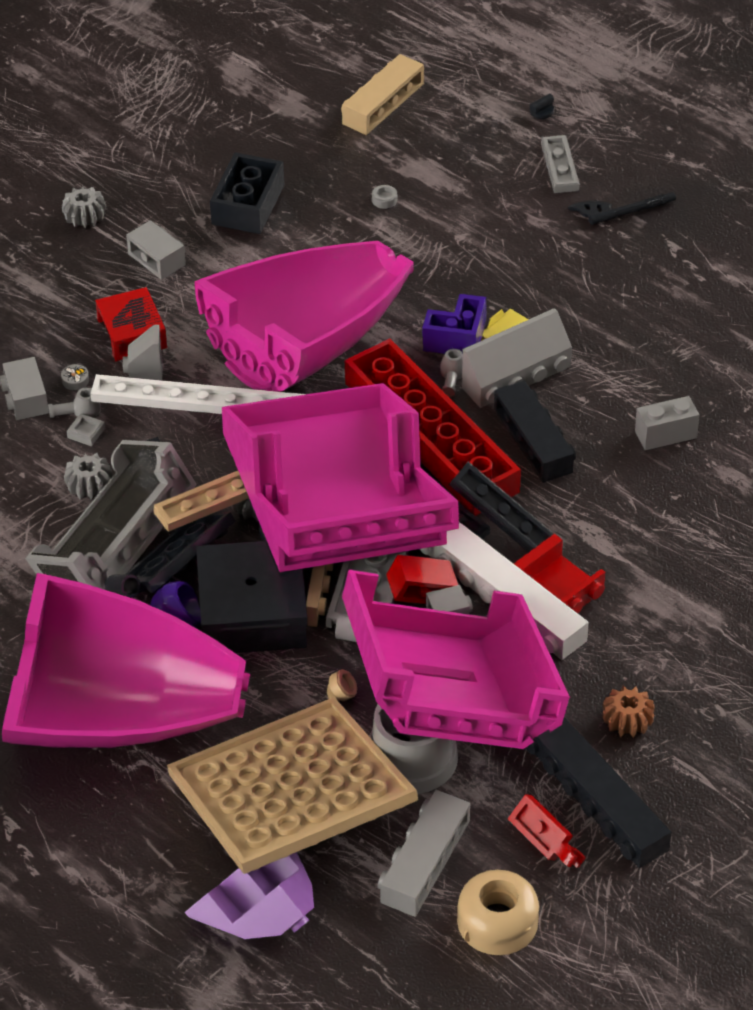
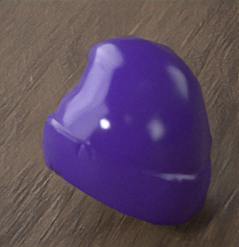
(180, 601)

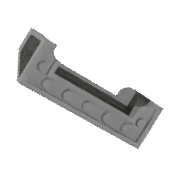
(120, 518)

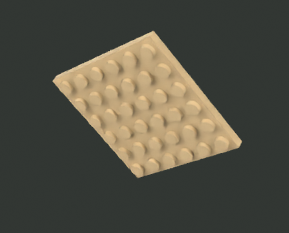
(291, 784)

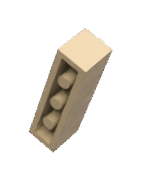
(382, 94)

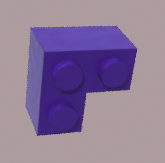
(455, 329)

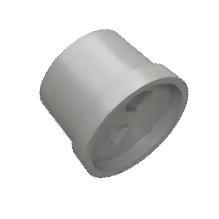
(422, 760)

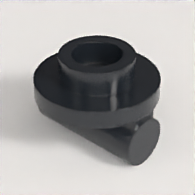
(542, 107)

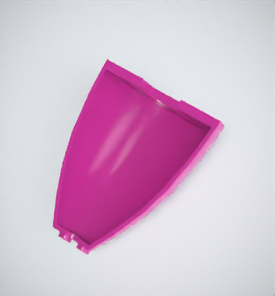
(298, 309)
(115, 672)

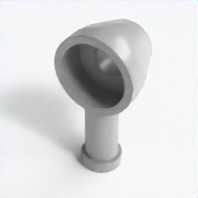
(451, 369)
(81, 404)

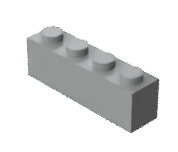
(424, 852)

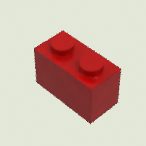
(415, 576)

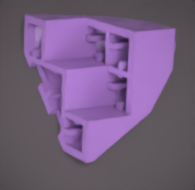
(260, 901)

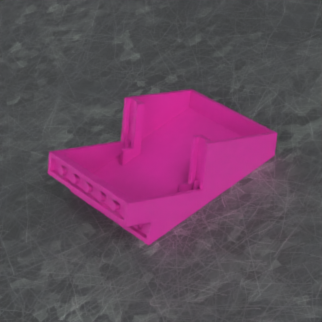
(337, 476)

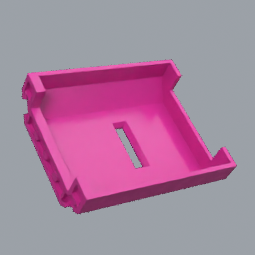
(457, 670)

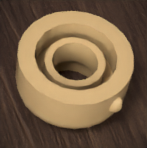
(498, 931)

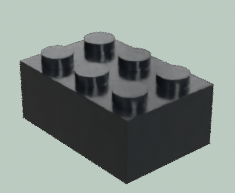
(247, 193)

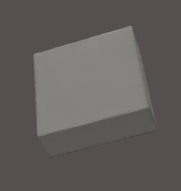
(86, 429)

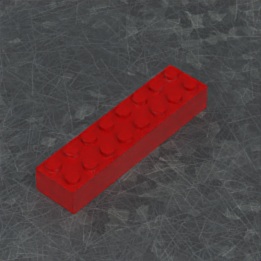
(445, 431)

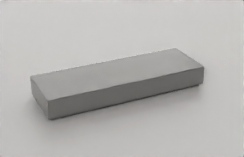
(560, 164)

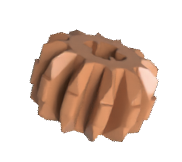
(628, 711)

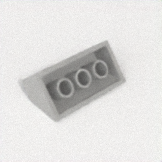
(516, 354)

